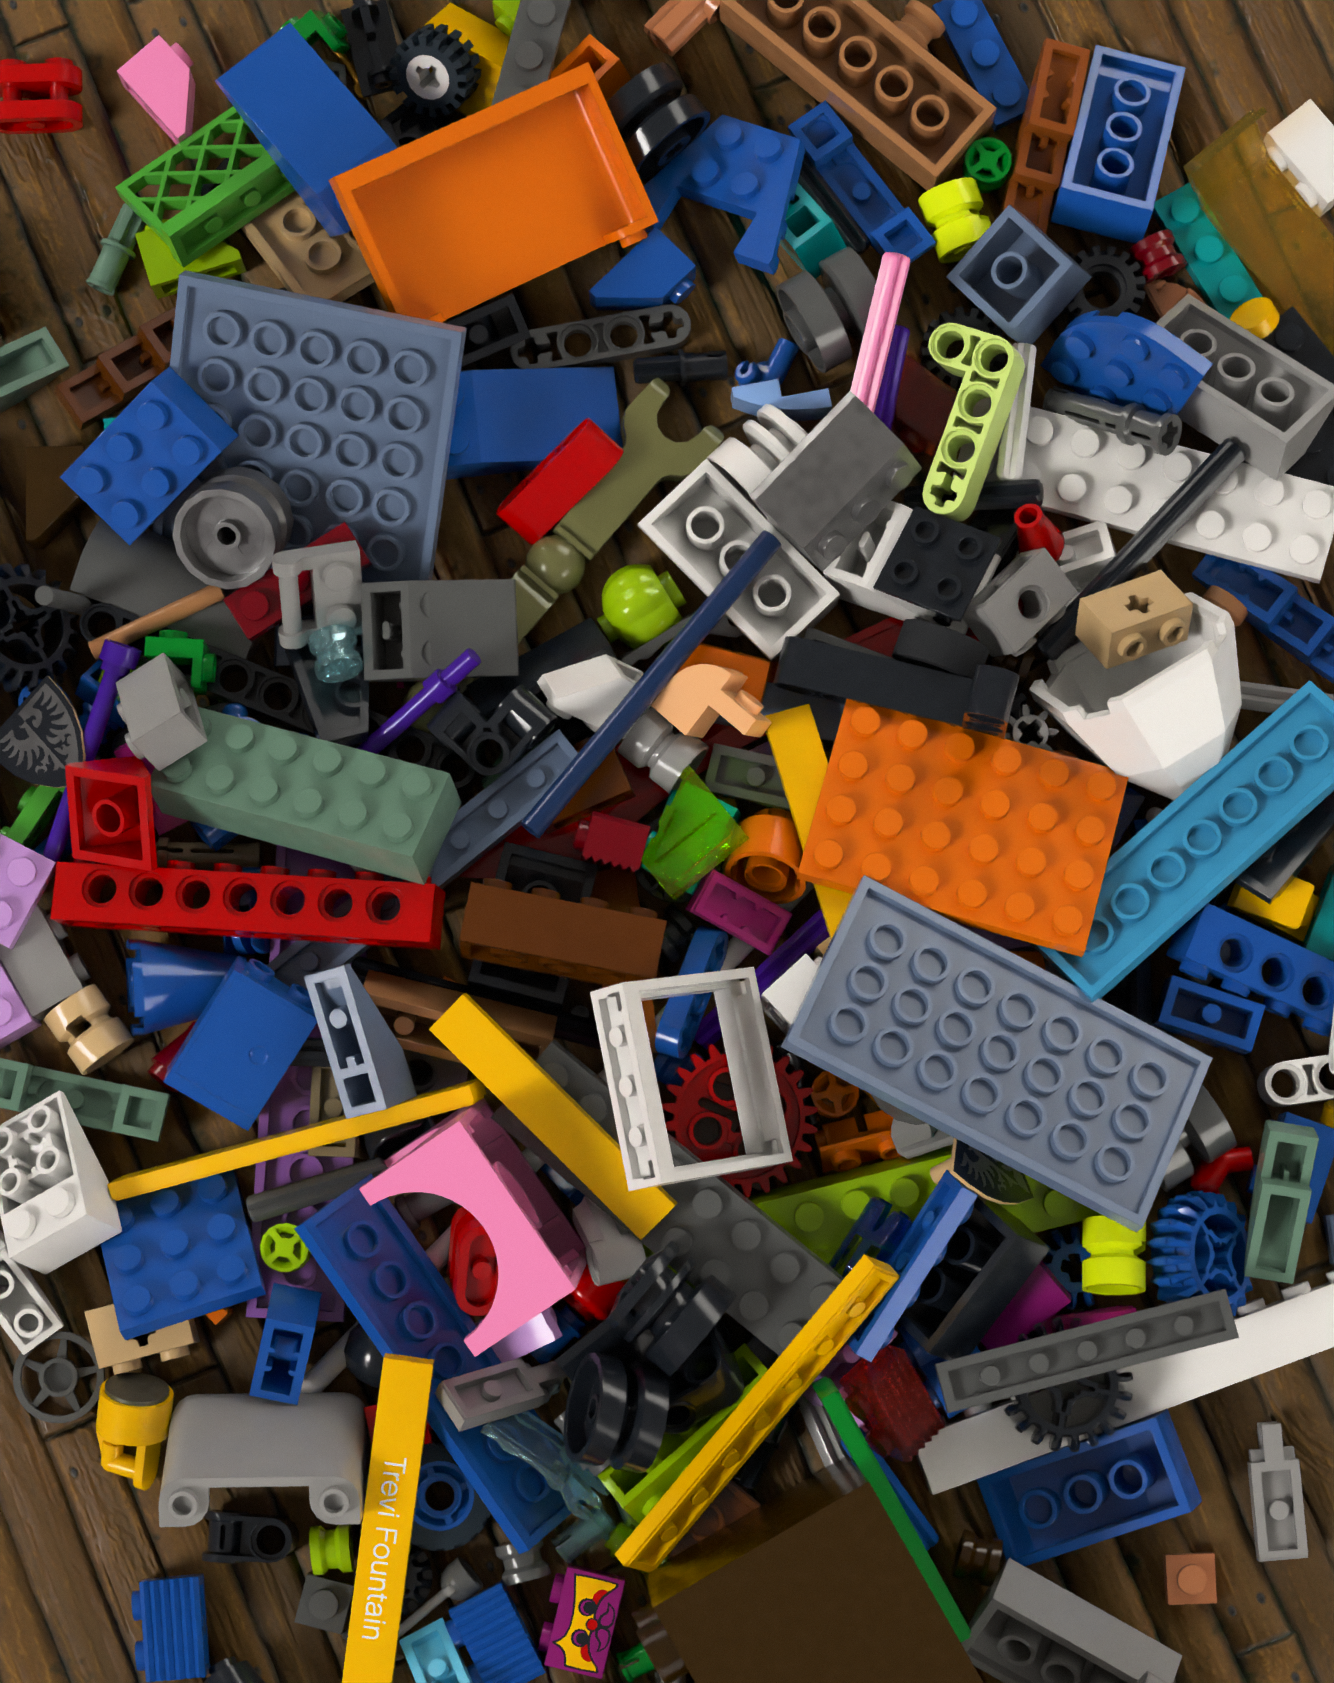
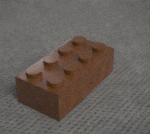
(560, 936)

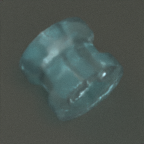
(335, 653)

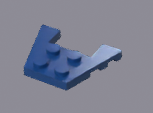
(740, 172)

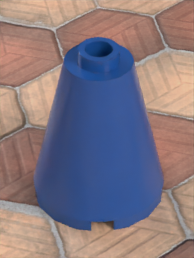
(171, 983)

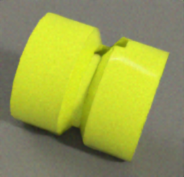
(955, 215)
(1113, 1258)

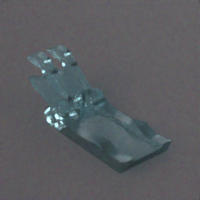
(545, 1450)

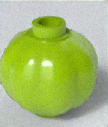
(639, 605)

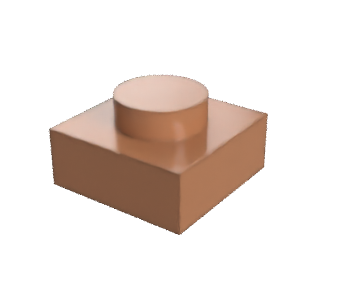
(1189, 1578)

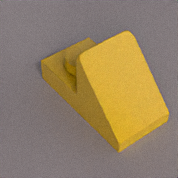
(1287, 914)

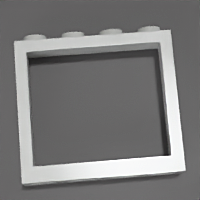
(635, 1086)

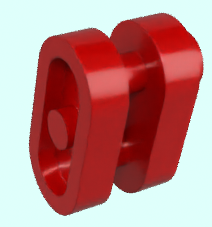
(52, 79)
(471, 1264)

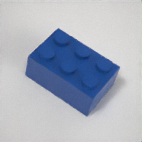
(149, 455)

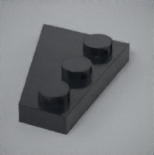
(334, 709)

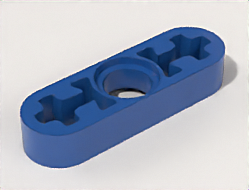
(684, 1013)

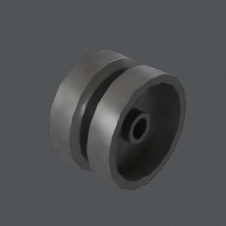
(232, 527)

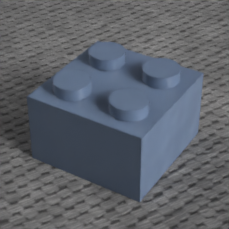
(1018, 276)

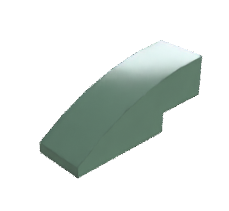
(28, 366)
(1280, 1201)

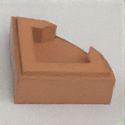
(1165, 295)

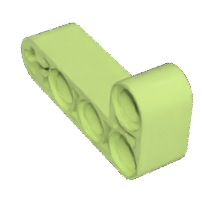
(962, 426)

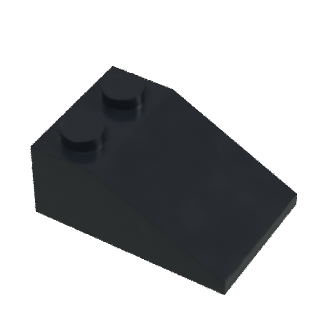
(526, 870)

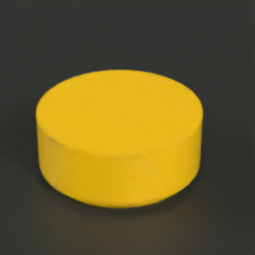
(1257, 316)

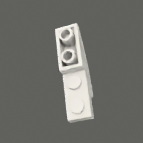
(23, 1305)

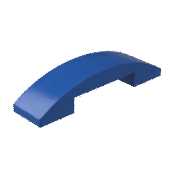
(859, 186)

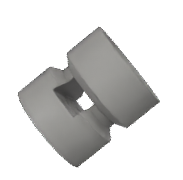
(663, 749)

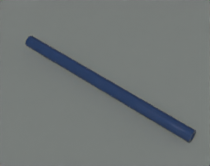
(650, 684)

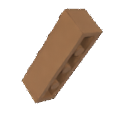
(415, 1006)

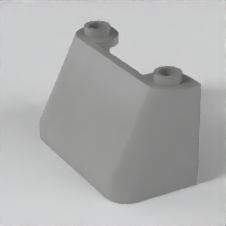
(266, 1444)

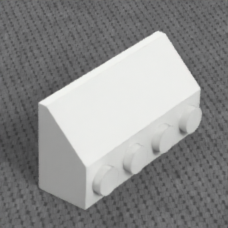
(707, 530)

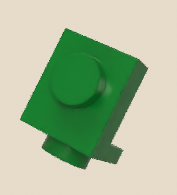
(316, 25)
(185, 653)

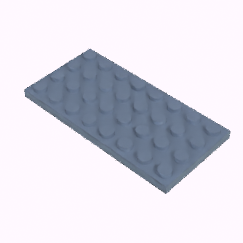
(998, 1053)

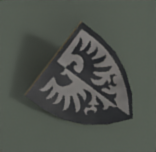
(42, 737)
(984, 1175)

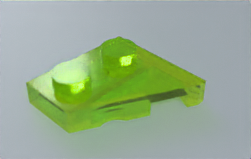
(691, 837)

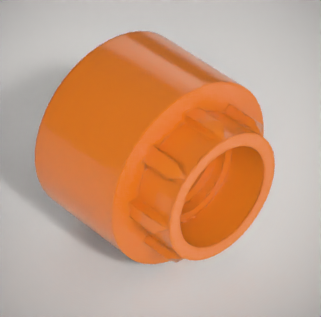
(772, 857)

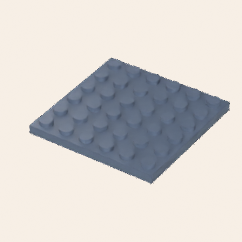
(329, 405)

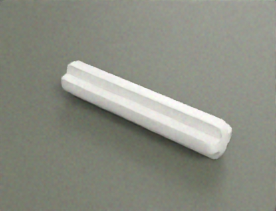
(1015, 430)

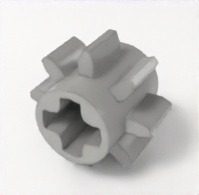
(1037, 722)

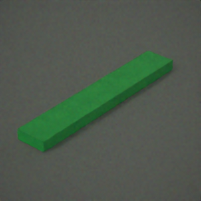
(869, 1466)

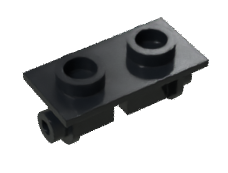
(371, 44)

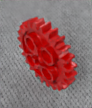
(687, 1112)

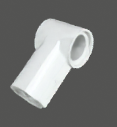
(610, 1249)

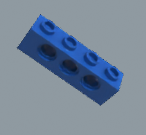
(1199, 947)

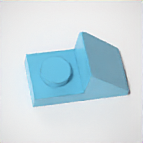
(434, 1655)

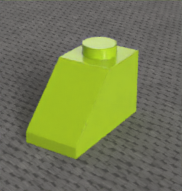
(164, 270)

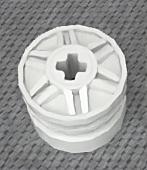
(769, 447)

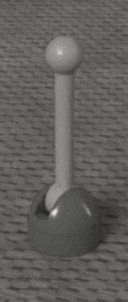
(457, 1582)

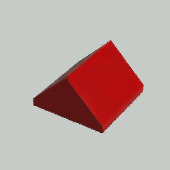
(112, 812)

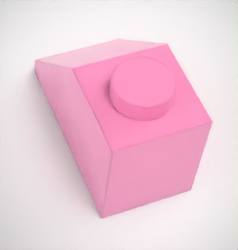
(163, 86)

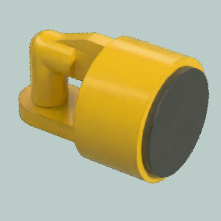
(138, 1413)

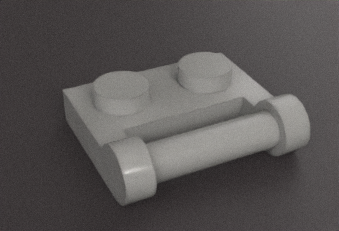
(334, 589)

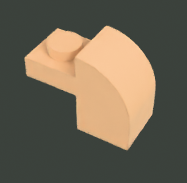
(705, 692)

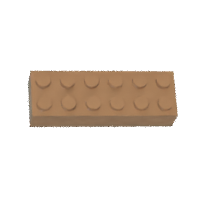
(870, 78)

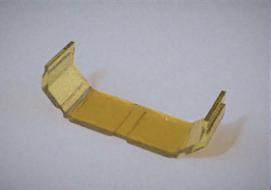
(1267, 223)

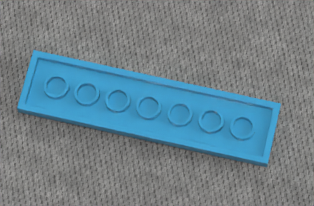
(1206, 840)

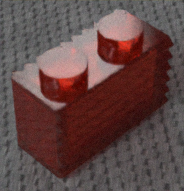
(892, 1404)

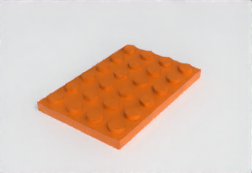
(965, 825)

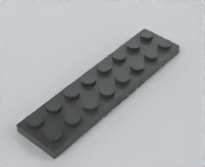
(729, 1236)

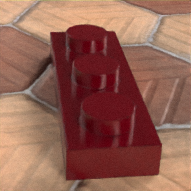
(259, 604)

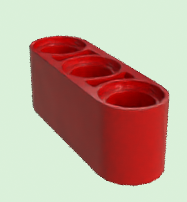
(559, 481)

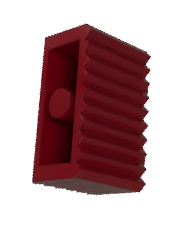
(611, 841)

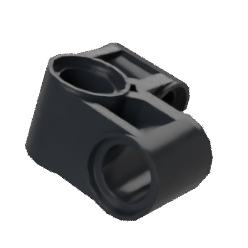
(515, 725)
(704, 1382)

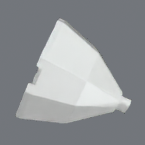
(1156, 715)

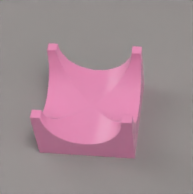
(487, 1174)

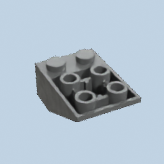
(429, 623)

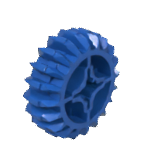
(1199, 1249)

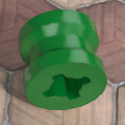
(991, 156)

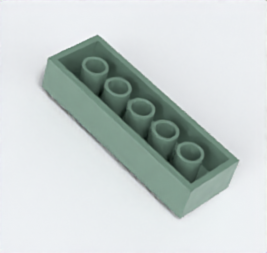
(311, 796)

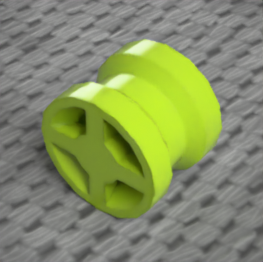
(274, 1246)
(331, 1549)

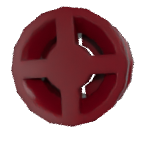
(1157, 256)

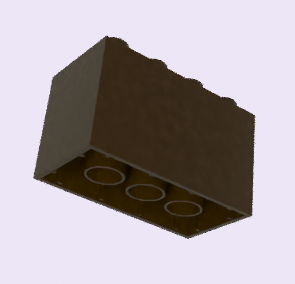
(802, 1596)

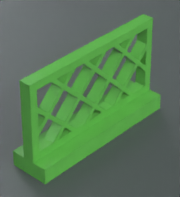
(221, 211)

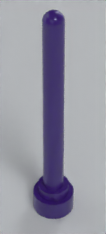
(117, 663)

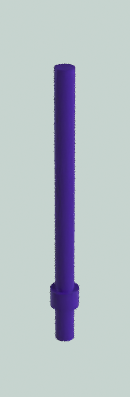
(437, 688)

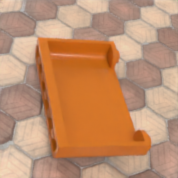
(495, 199)

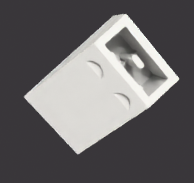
(863, 559)
(52, 1188)

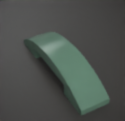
(93, 1101)

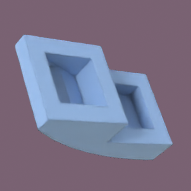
(798, 407)

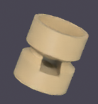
(100, 1042)

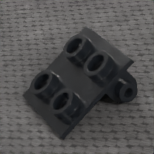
(937, 564)

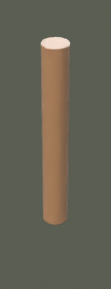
(160, 618)

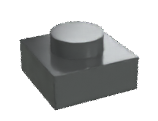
(324, 1603)

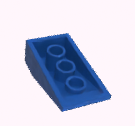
(304, 120)
(1118, 145)
(520, 415)
(1091, 1494)

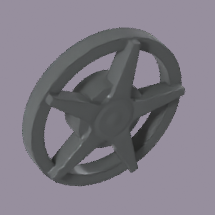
(58, 1379)

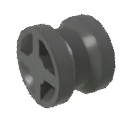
(522, 1566)

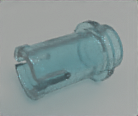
(583, 1534)

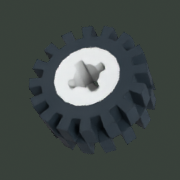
(452, 67)

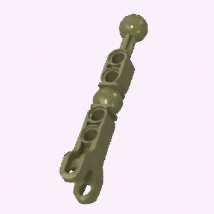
(559, 560)

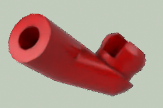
(1211, 1176)

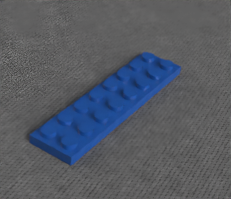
(415, 1314)

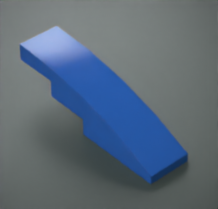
(1275, 610)

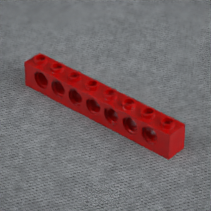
(416, 925)

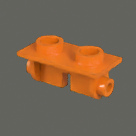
(846, 1148)

